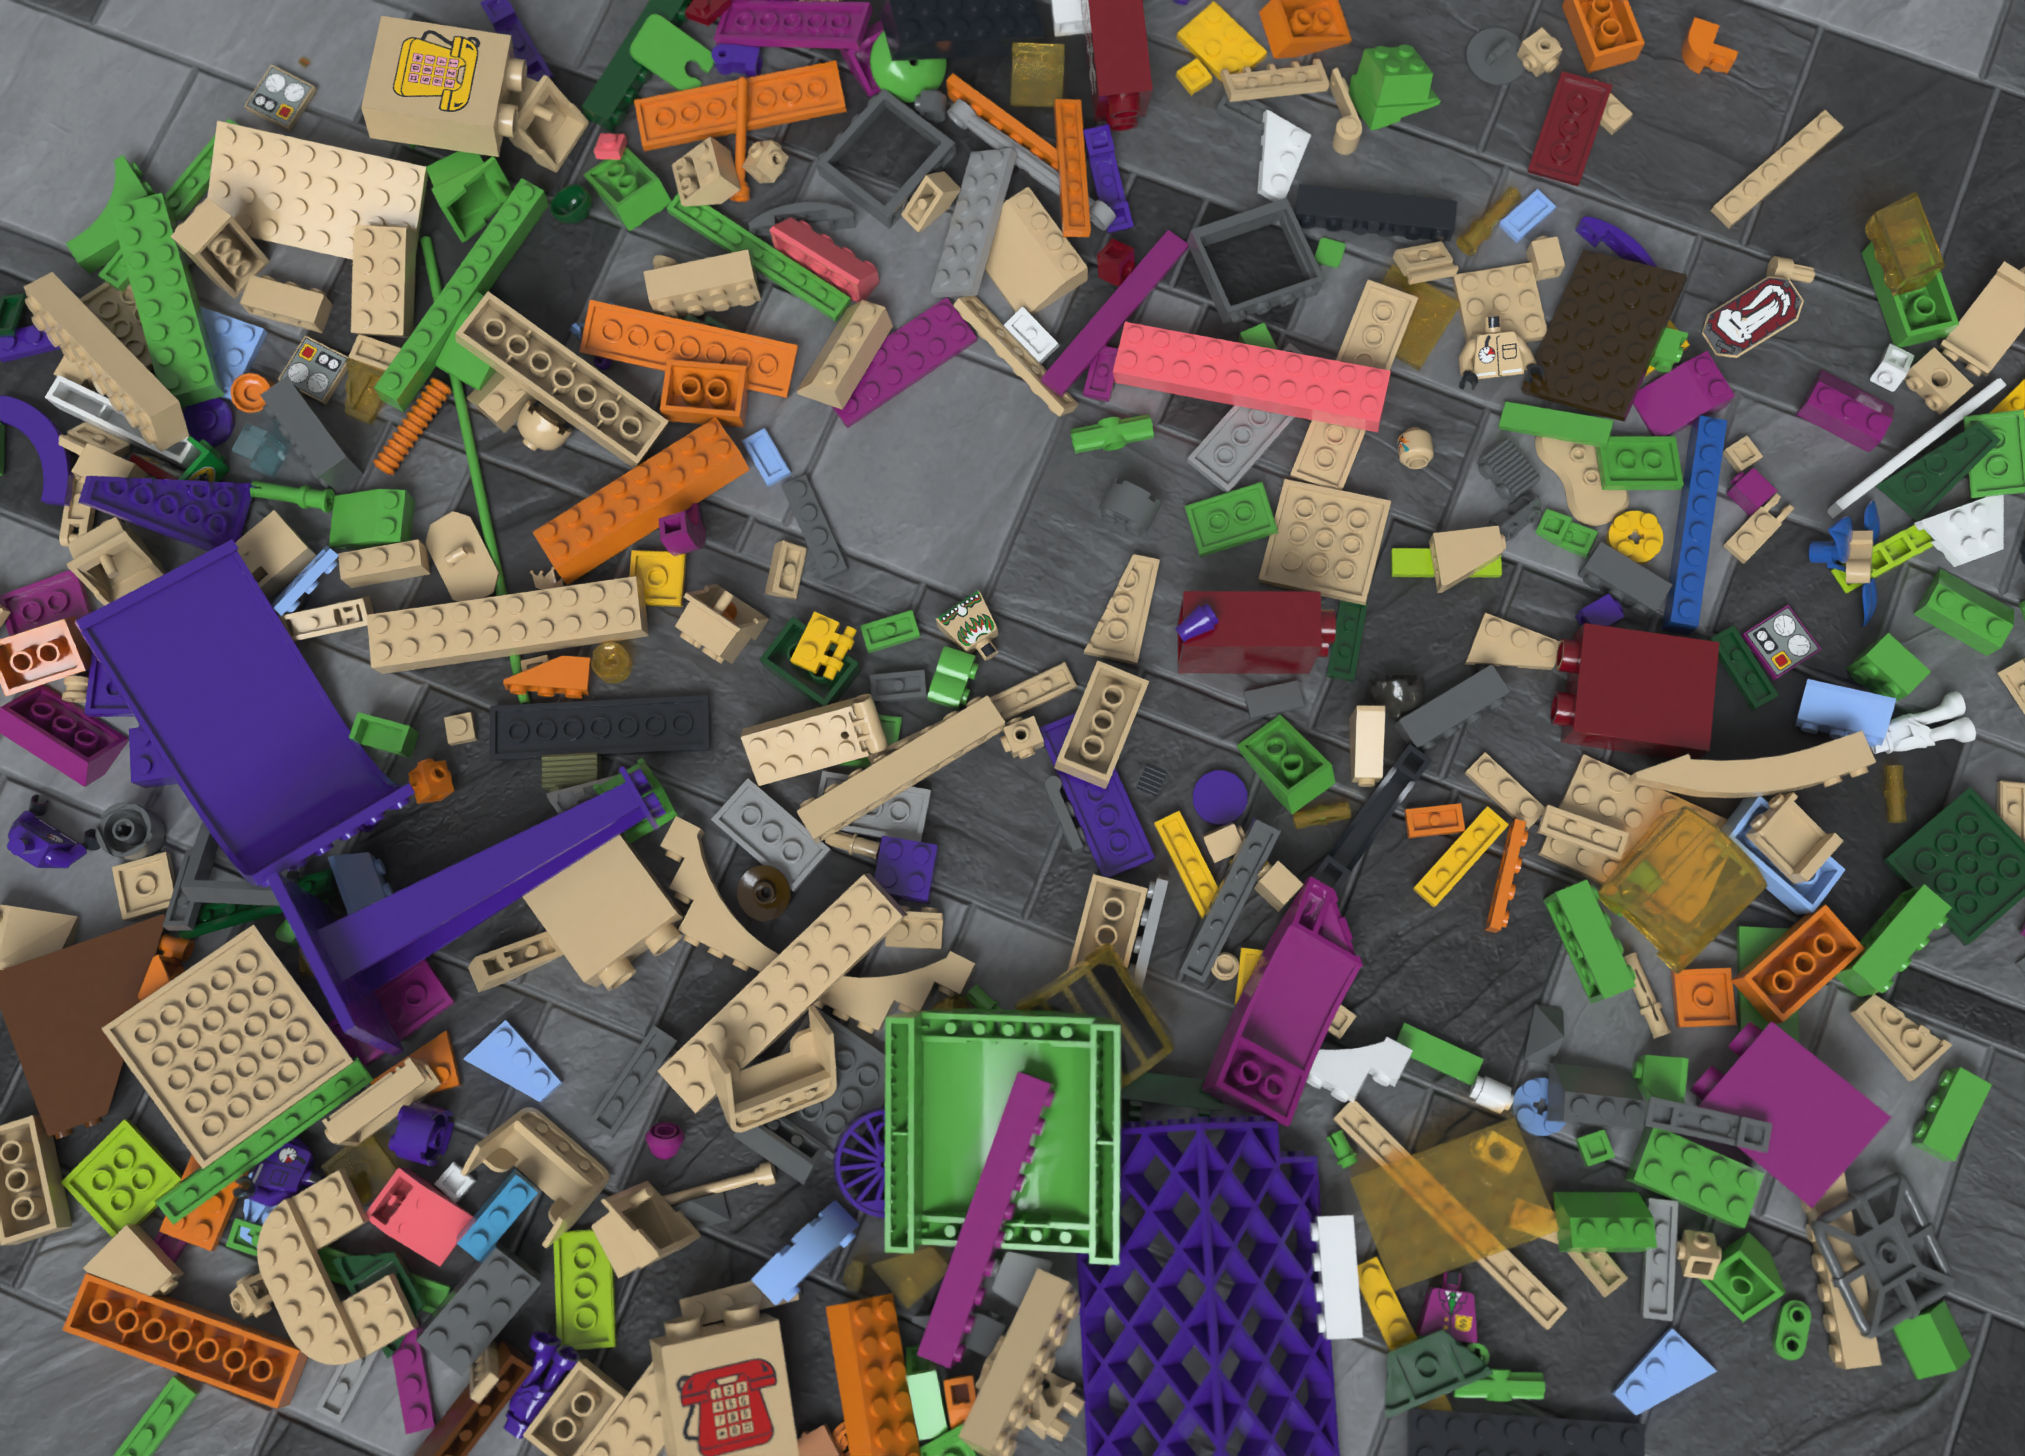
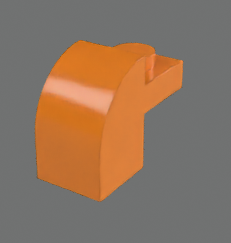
(1700, 51)

